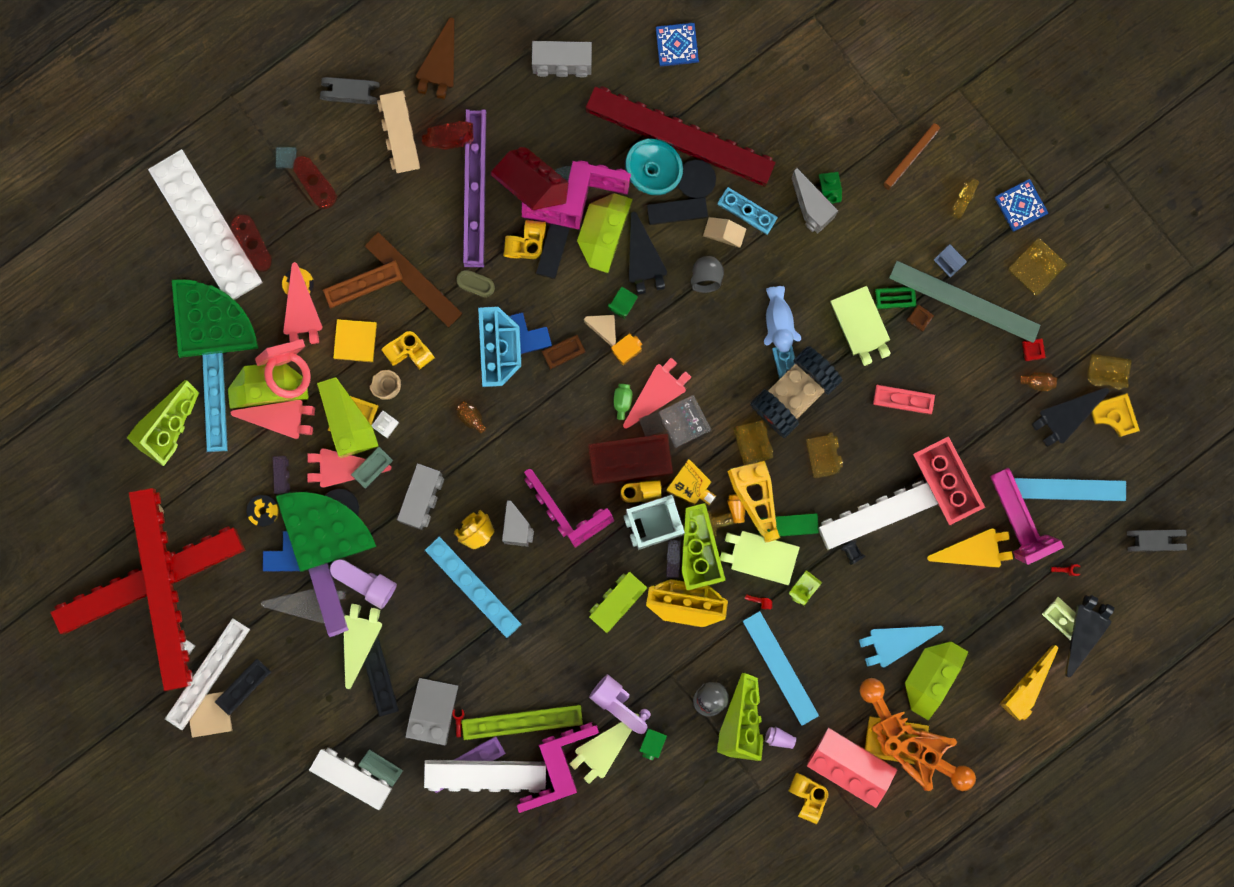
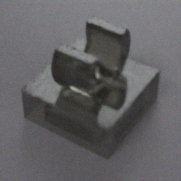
(651, 424)

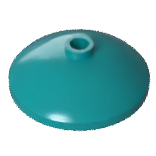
(661, 160)

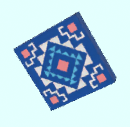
(677, 44)
(1021, 205)

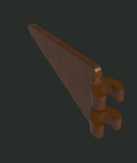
(439, 63)

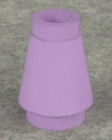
(779, 738)

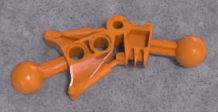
(893, 726)

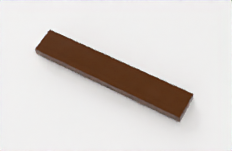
(415, 281)

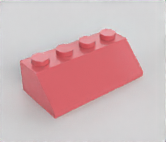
(948, 480)
(852, 767)

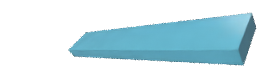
(215, 402)
(1072, 489)
(780, 668)

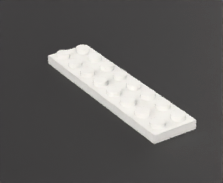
(205, 225)

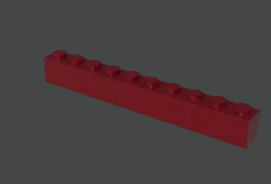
(680, 136)

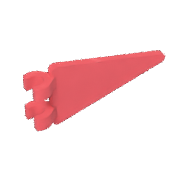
(300, 310)
(658, 391)
(279, 417)
(333, 468)

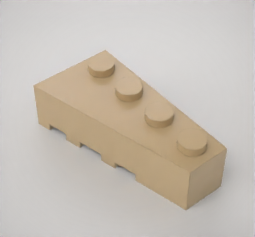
(399, 132)

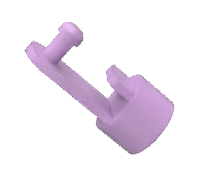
(374, 588)
(611, 696)

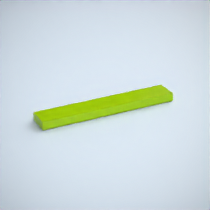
(522, 722)

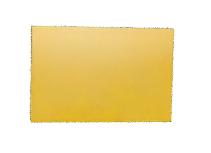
(873, 745)

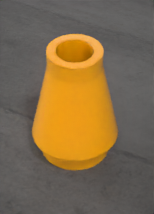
(736, 508)

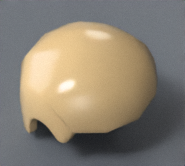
(385, 384)

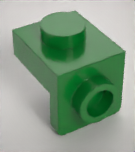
(831, 187)

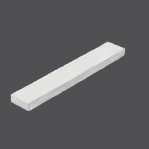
(207, 674)

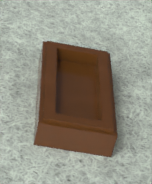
(563, 351)

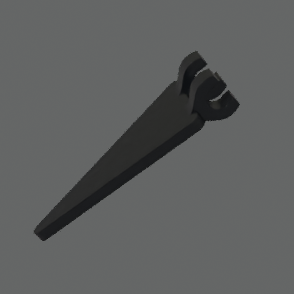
(644, 258)
(1068, 416)
(1087, 631)

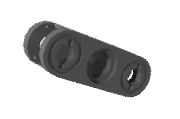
(349, 90)
(1156, 540)

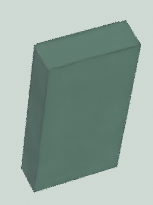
(372, 467)
(380, 768)

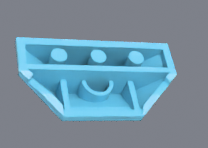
(498, 346)

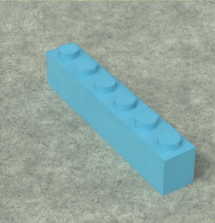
(473, 587)

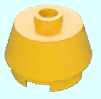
(475, 530)

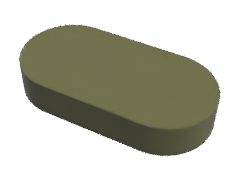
(475, 283)

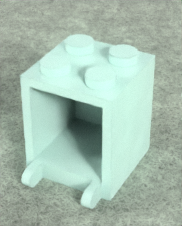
(658, 519)

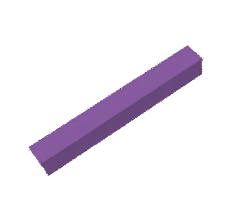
(475, 191)

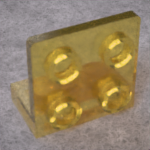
(1037, 266)
(824, 455)

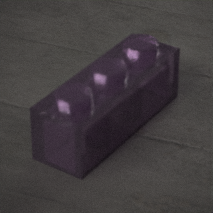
(281, 475)

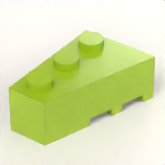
(617, 601)

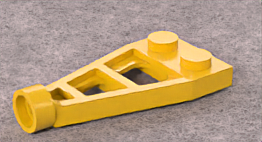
(751, 475)

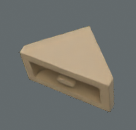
(724, 231)
(603, 326)

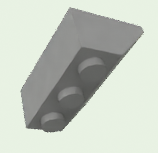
(516, 528)

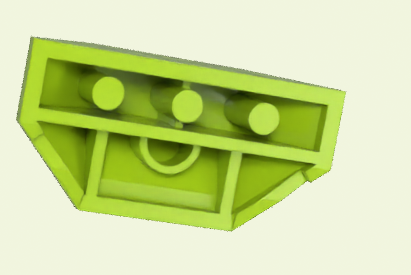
(603, 230)
(251, 388)
(933, 677)

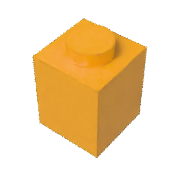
(627, 348)

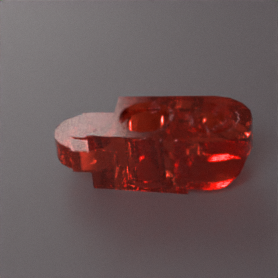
(449, 135)
(305, 171)
(260, 256)

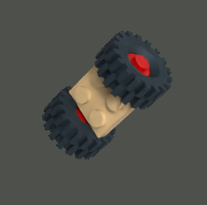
(796, 391)

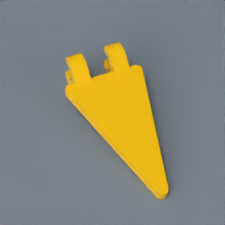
(977, 550)

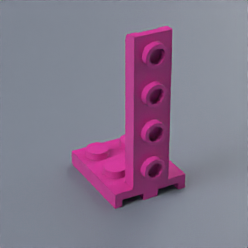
(584, 530)
(1032, 545)

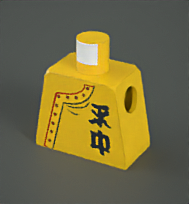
(691, 485)

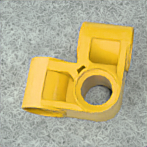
(533, 235)
(398, 351)
(644, 491)
(804, 788)

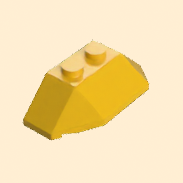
(691, 607)

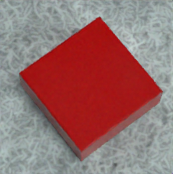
(1034, 350)

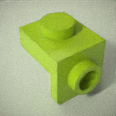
(804, 588)

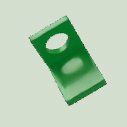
(622, 302)

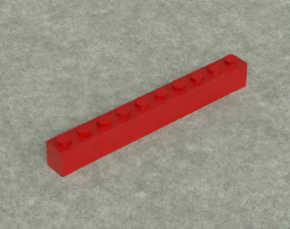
(132, 588)
(160, 589)

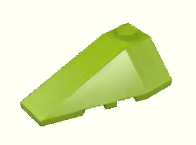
(161, 427)
(740, 729)

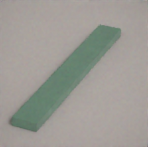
(965, 301)

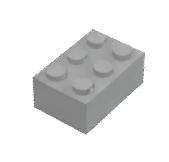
(561, 58)
(420, 497)

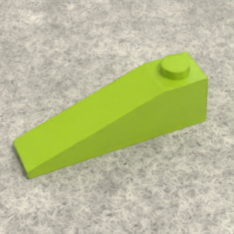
(347, 424)
(700, 555)

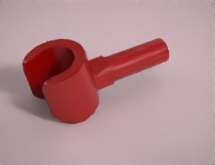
(1069, 569)
(766, 603)
(458, 722)

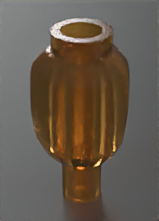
(1040, 381)
(470, 416)

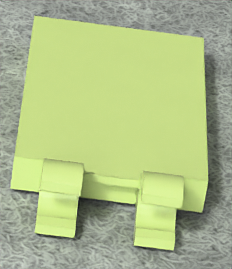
(861, 324)
(765, 560)

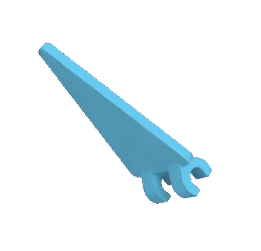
(896, 642)

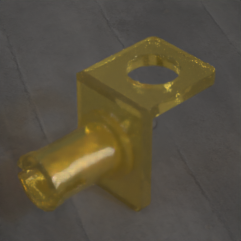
(718, 522)

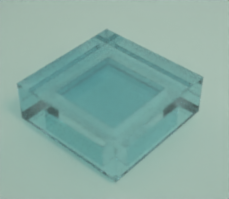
(285, 157)

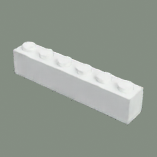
(878, 515)
(485, 775)

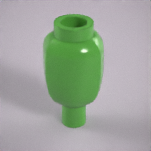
(622, 400)

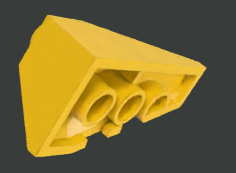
(1025, 693)

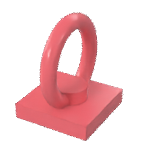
(281, 355)

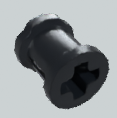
(852, 552)

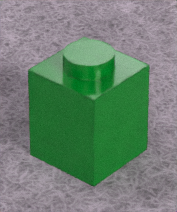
(652, 744)

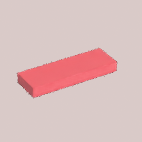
(903, 399)

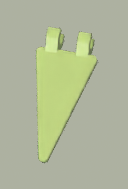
(359, 641)
(601, 751)

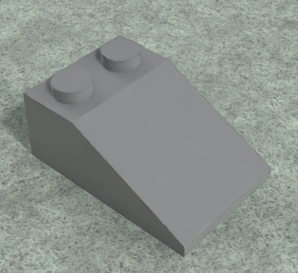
(814, 206)
(432, 711)

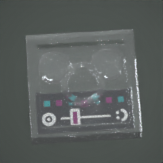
(684, 421)

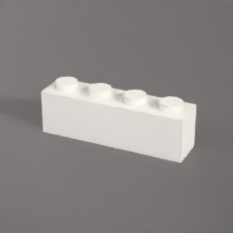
(350, 779)

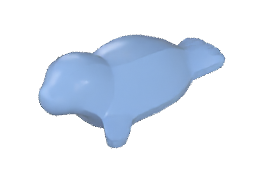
(779, 321)

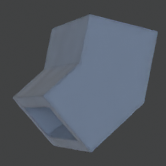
(950, 260)

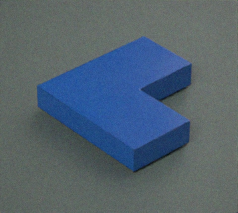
(533, 339)
(281, 560)

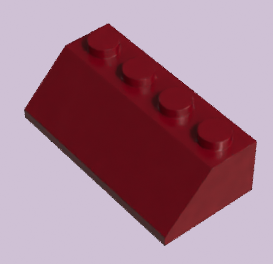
(531, 179)

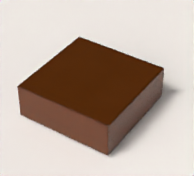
(920, 318)

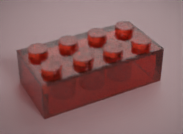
(630, 459)

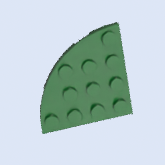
(209, 321)
(322, 529)

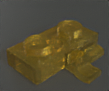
(967, 195)

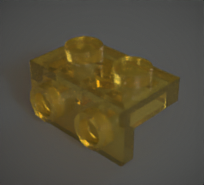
(1109, 371)
(753, 442)

